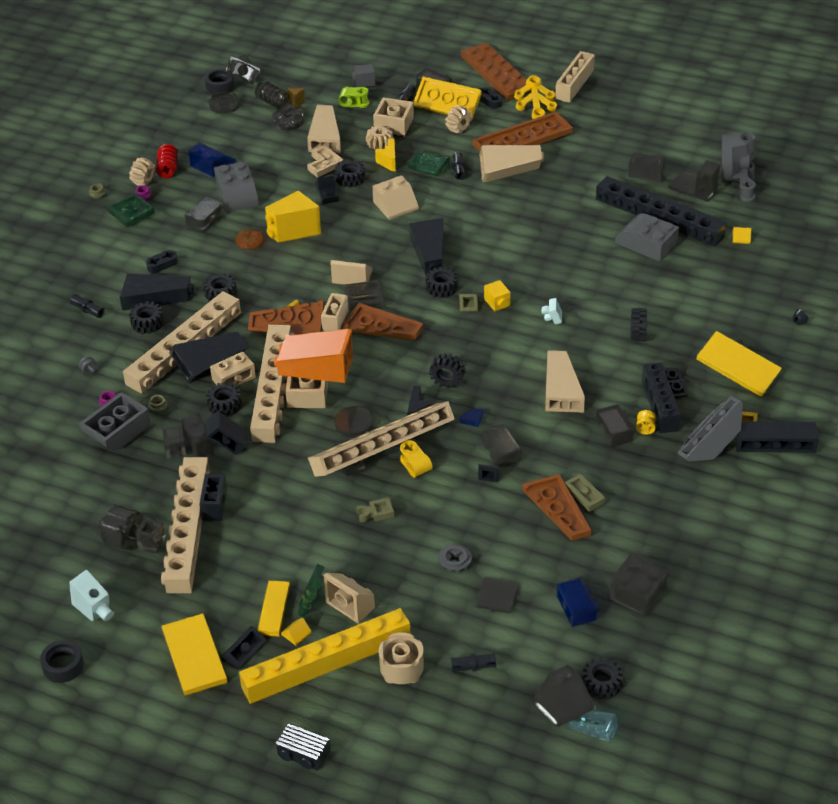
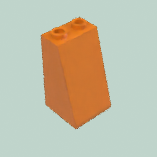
(316, 355)

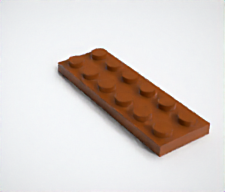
(495, 69)
(528, 133)

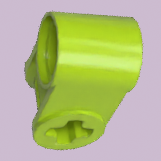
(354, 97)

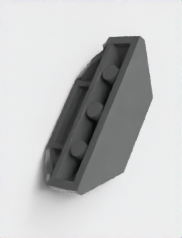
(714, 432)

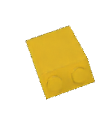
(293, 218)

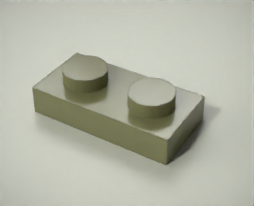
(585, 492)

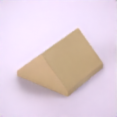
(349, 272)

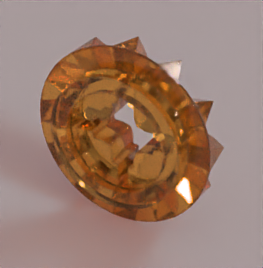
(255, 239)

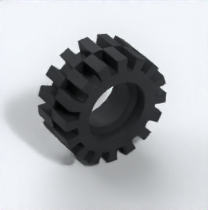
(349, 173)
(441, 275)
(212, 286)
(141, 323)
(638, 324)
(450, 363)
(220, 392)
(606, 668)

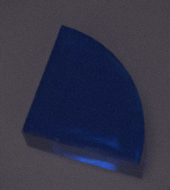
(472, 417)

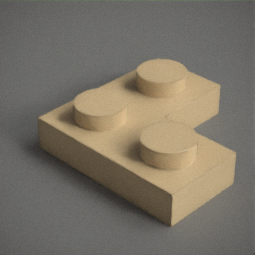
(325, 161)

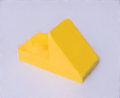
(386, 156)

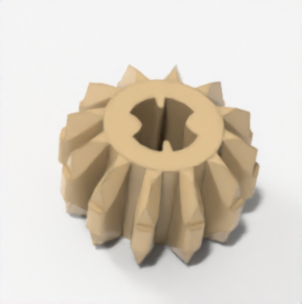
(458, 119)
(378, 137)
(142, 171)

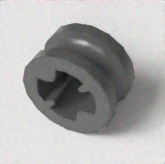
(83, 365)

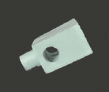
(90, 597)

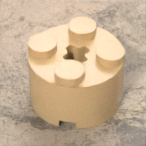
(401, 659)

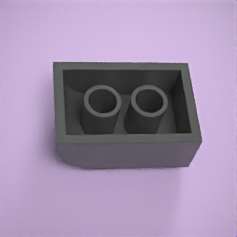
(236, 186)
(648, 236)
(116, 422)

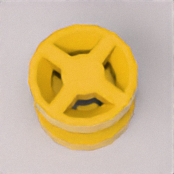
(646, 422)

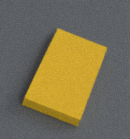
(442, 96)
(738, 363)
(194, 654)

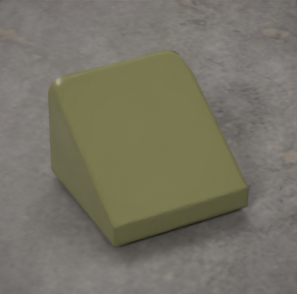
(468, 302)

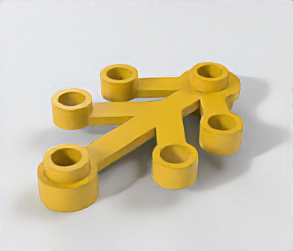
(534, 84)

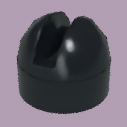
(800, 317)

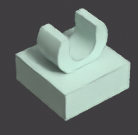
(553, 310)

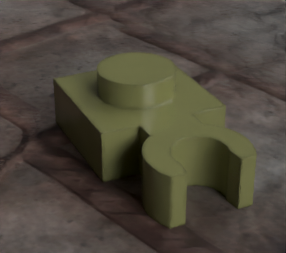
(377, 509)

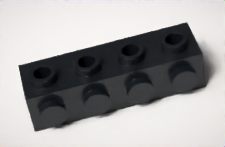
(777, 437)

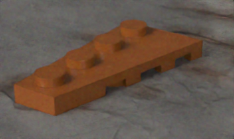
(302, 318)
(381, 323)
(558, 504)

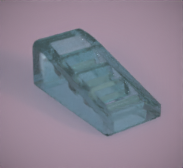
(604, 730)

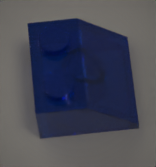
(206, 158)

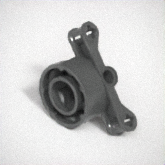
(737, 162)

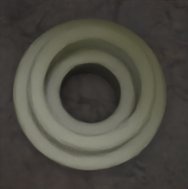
(97, 191)
(157, 403)

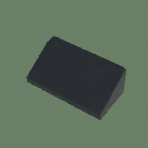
(243, 648)

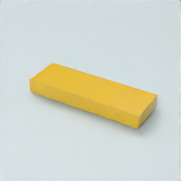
(273, 608)

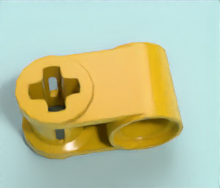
(414, 459)

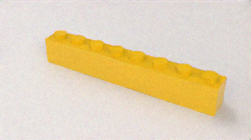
(321, 656)

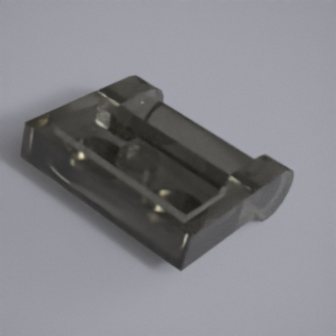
(364, 290)

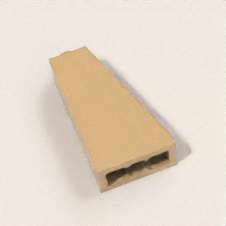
(324, 130)
(508, 160)
(562, 385)

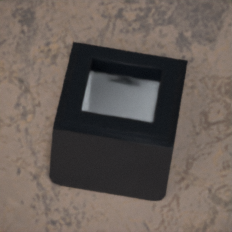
(488, 473)

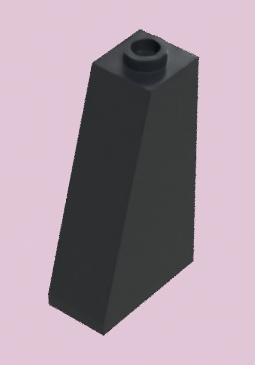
(428, 242)
(156, 289)
(198, 355)

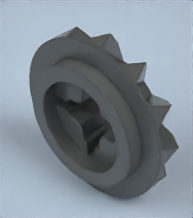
(455, 551)

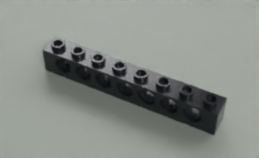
(638, 201)

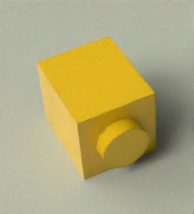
(497, 295)

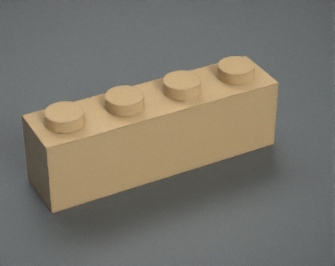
(575, 76)

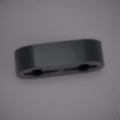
(490, 98)
(161, 261)

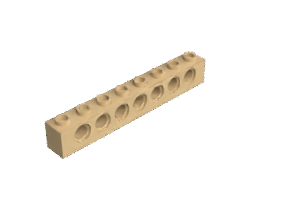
(201, 325)
(270, 389)
(380, 439)
(186, 527)

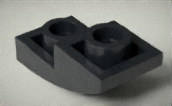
(676, 382)

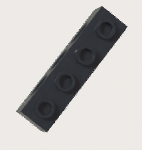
(661, 397)

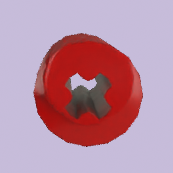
(166, 160)

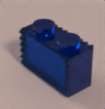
(577, 602)

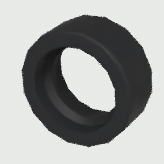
(219, 75)
(67, 673)

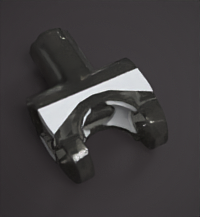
(242, 67)

